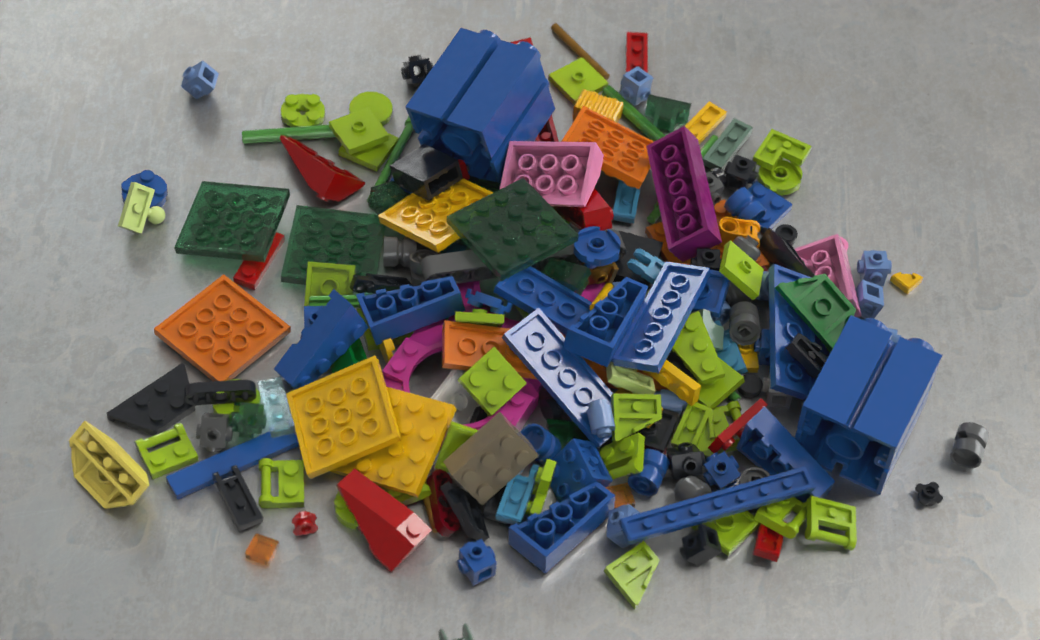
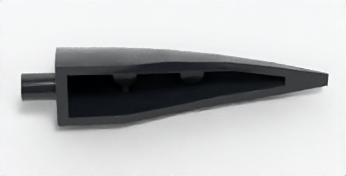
(781, 253)

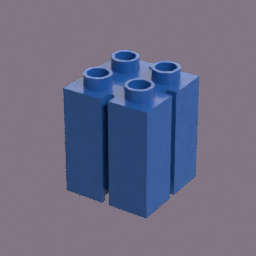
(481, 100)
(867, 402)

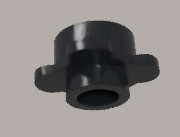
(928, 499)

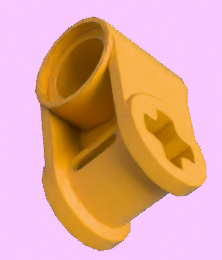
(733, 227)

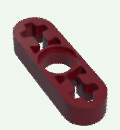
(439, 512)

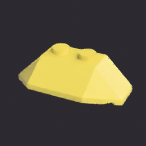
(105, 468)

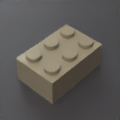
(490, 458)

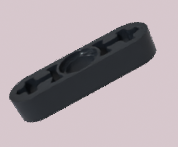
(205, 392)

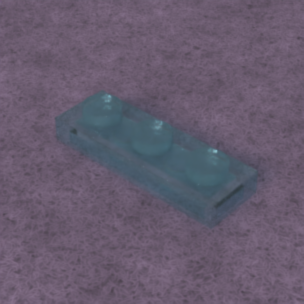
(276, 407)

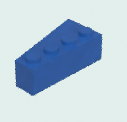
(410, 307)
(604, 327)
(322, 342)
(779, 452)
(558, 530)

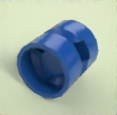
(743, 206)
(543, 442)
(654, 470)

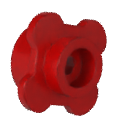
(304, 523)

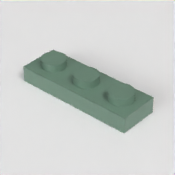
(727, 144)

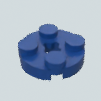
(150, 180)
(592, 256)
(481, 298)

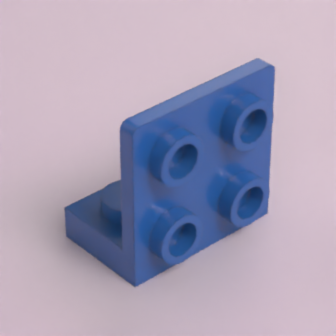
(576, 468)

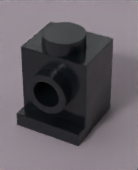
(700, 545)

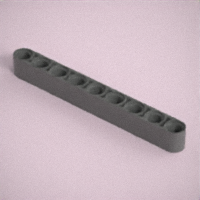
(468, 267)

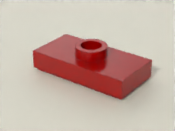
(768, 543)

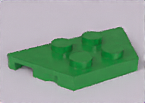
(819, 306)

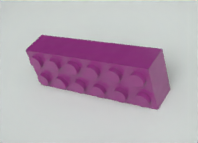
(683, 194)

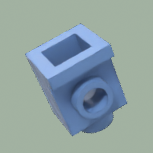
(869, 298)

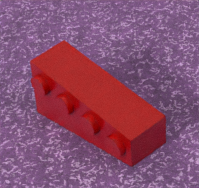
(595, 213)

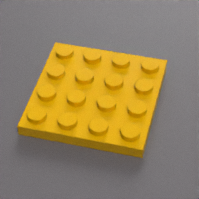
(427, 220)
(343, 417)
(408, 462)

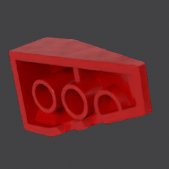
(321, 173)
(386, 523)

